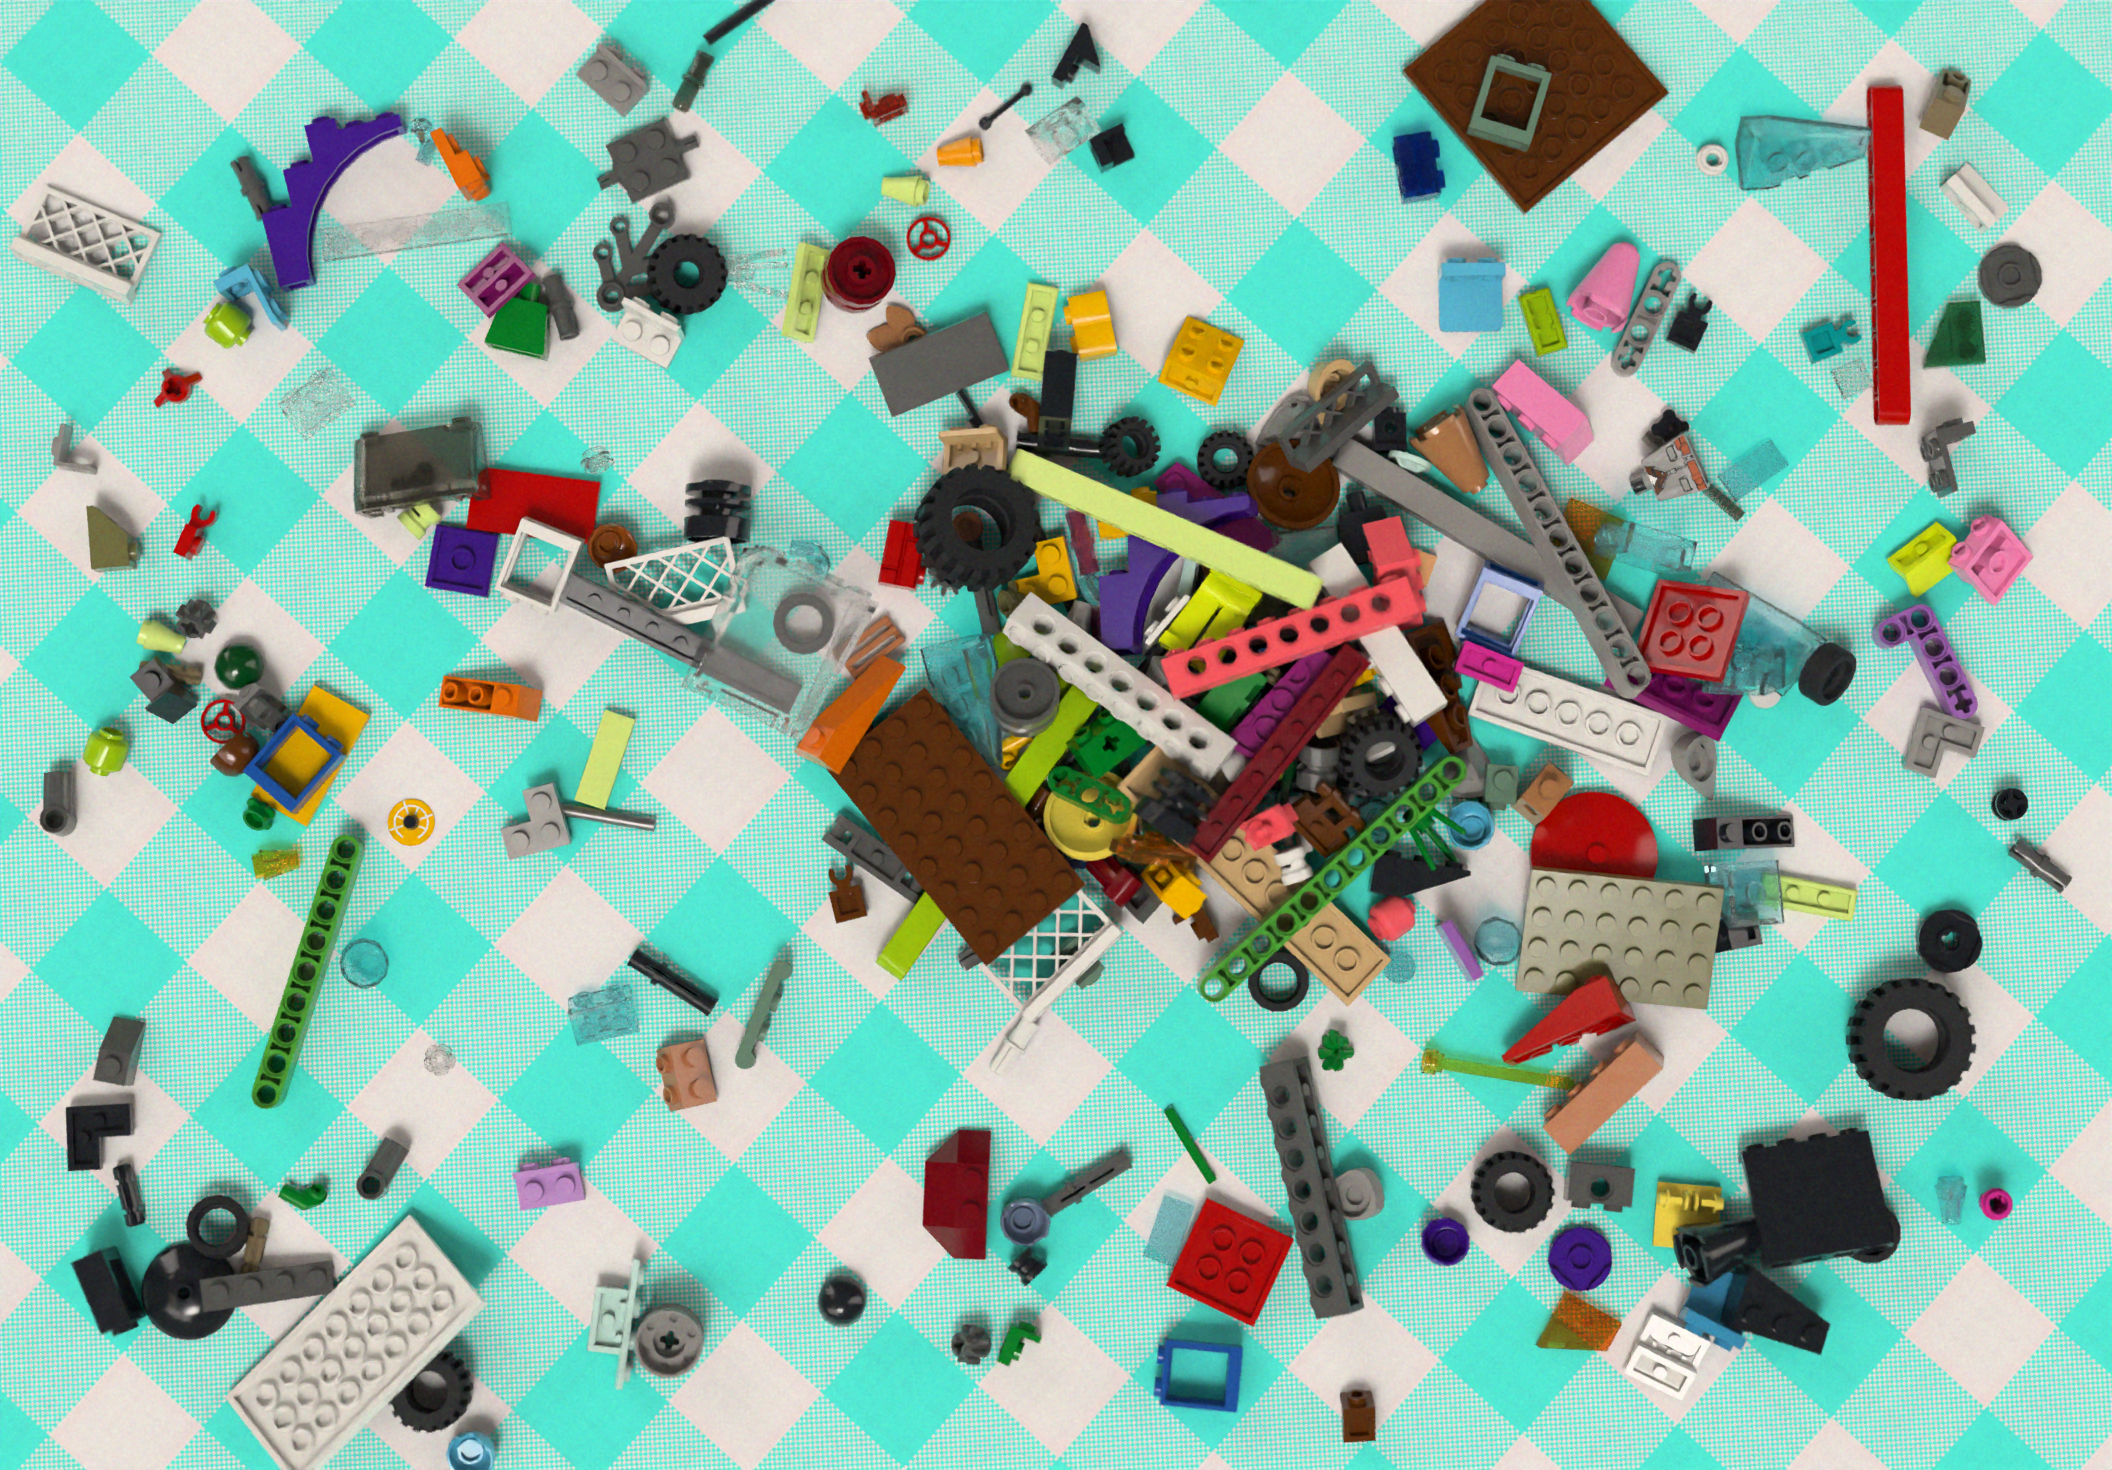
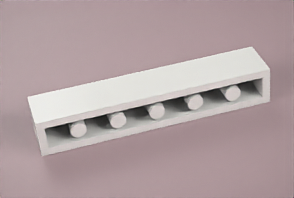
(1387, 650)

